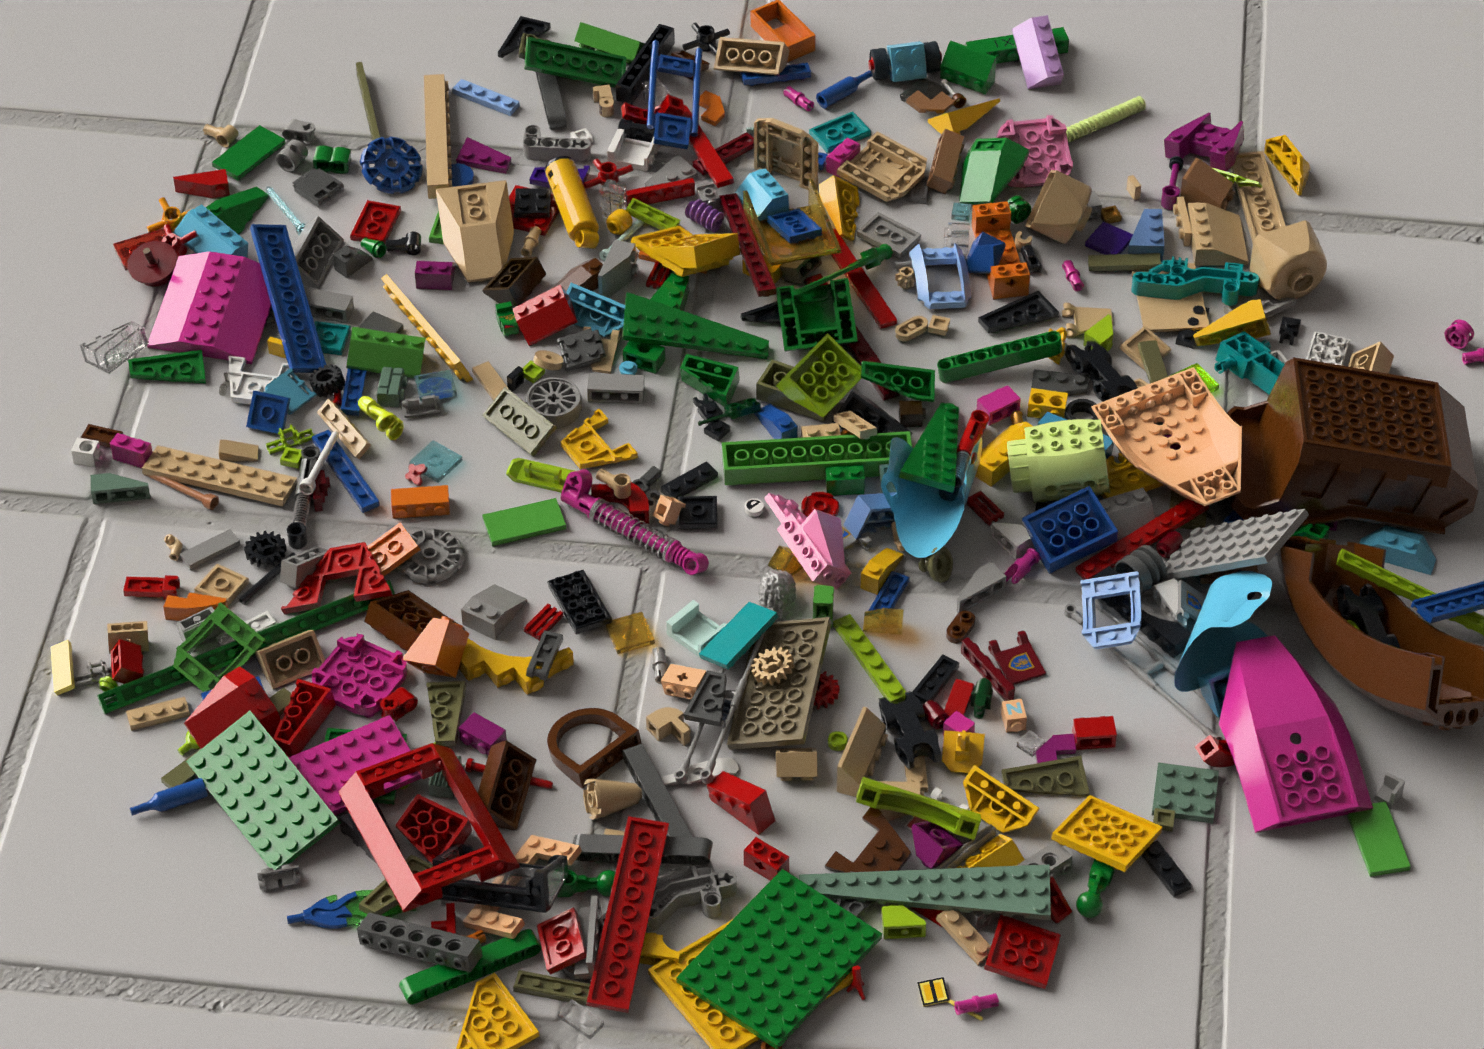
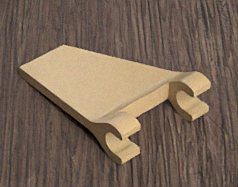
(1083, 318)
(610, 348)

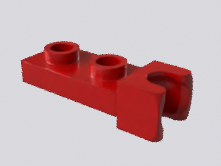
(151, 586)

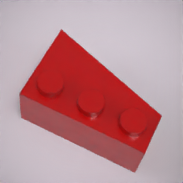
(742, 801)

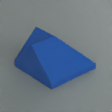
(984, 253)

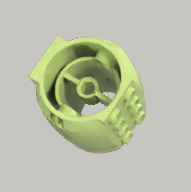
(1059, 459)

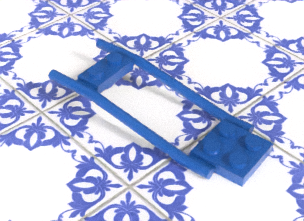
(673, 129)

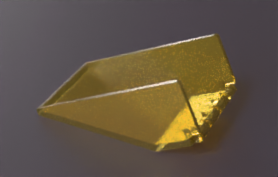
(778, 249)

